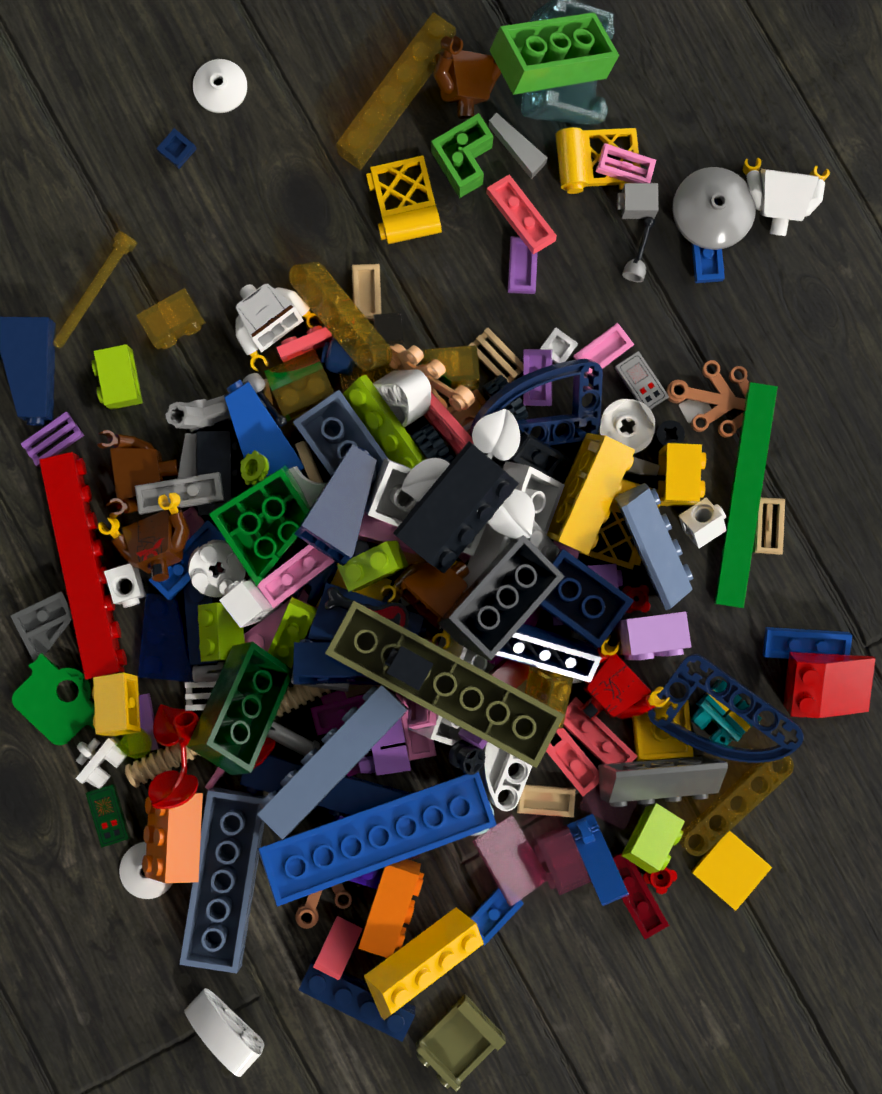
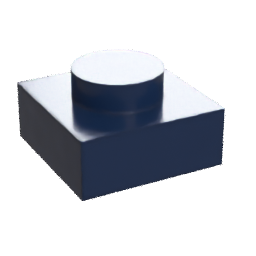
(176, 148)

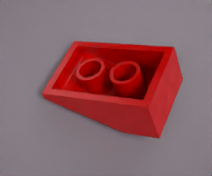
(828, 684)

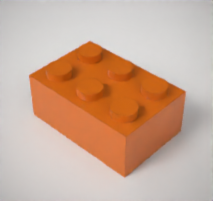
(173, 842)
(392, 908)

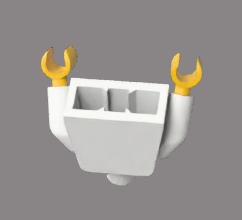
(784, 194)

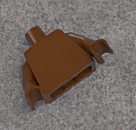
(464, 76)
(134, 464)

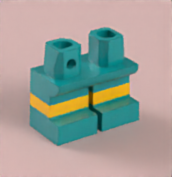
(730, 724)

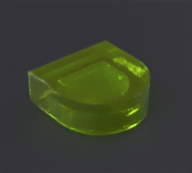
(136, 744)

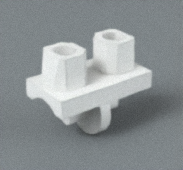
(92, 771)

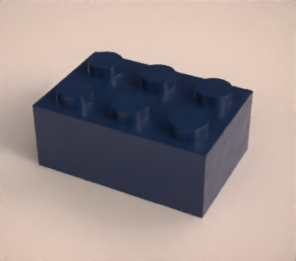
(585, 600)

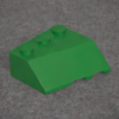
(262, 521)

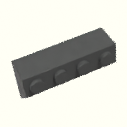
(661, 779)

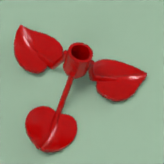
(175, 788)

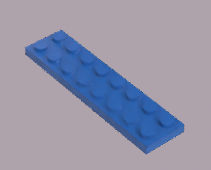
(376, 838)

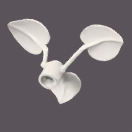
(499, 437)

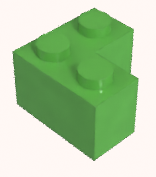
(457, 152)

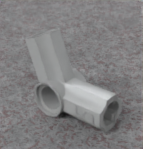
(198, 414)

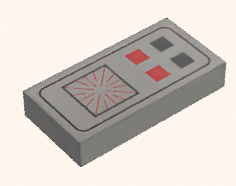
(641, 381)

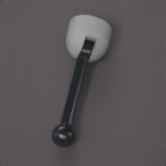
(635, 268)
(259, 386)

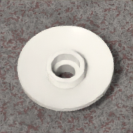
(222, 97)
(133, 879)

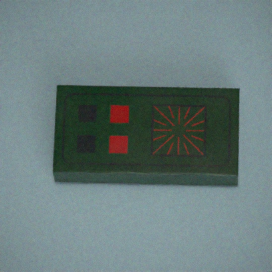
(108, 815)

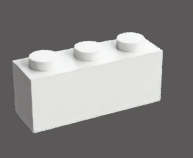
(246, 603)

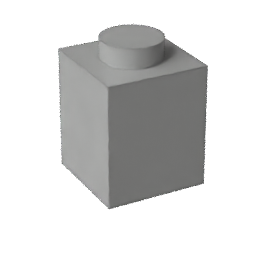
(638, 200)

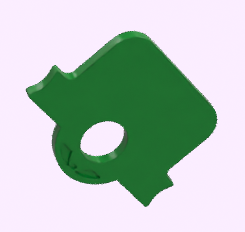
(43, 707)

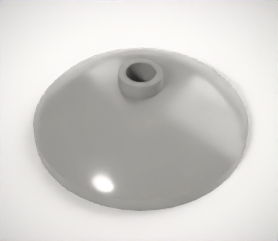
(703, 220)

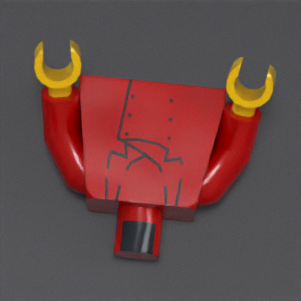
(618, 688)

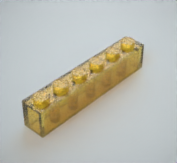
(394, 93)

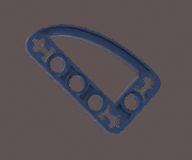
(580, 414)
(726, 697)

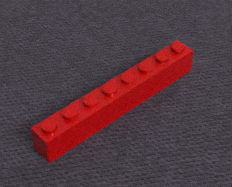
(82, 565)

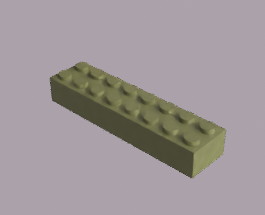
(451, 687)

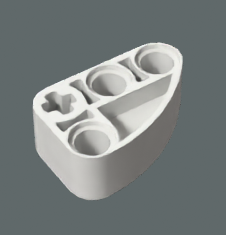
(406, 394)
(496, 777)
(224, 1032)

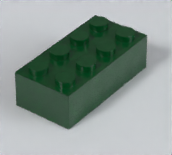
(241, 709)

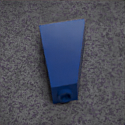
(258, 429)

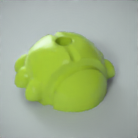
(254, 468)

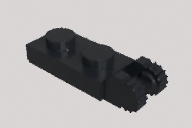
(540, 456)

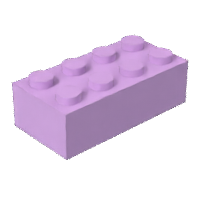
(652, 636)

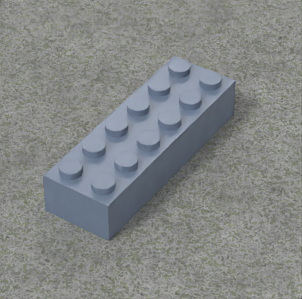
(334, 760)
(226, 883)

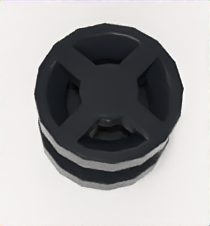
(662, 438)
(467, 757)

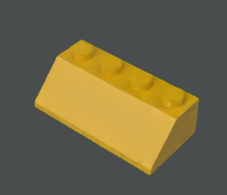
(590, 491)
(422, 961)

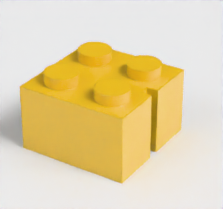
(683, 474)

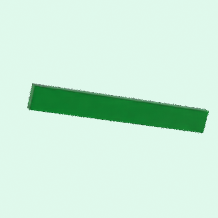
(746, 494)

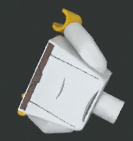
(267, 316)

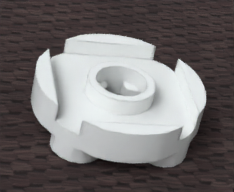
(630, 410)
(210, 554)

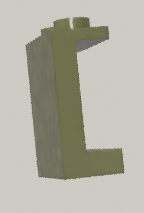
(459, 1042)

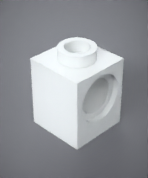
(695, 527)
(117, 576)

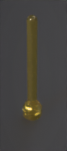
(122, 245)

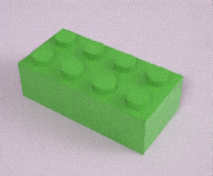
(553, 52)

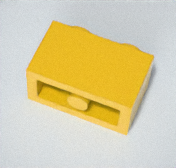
(116, 704)

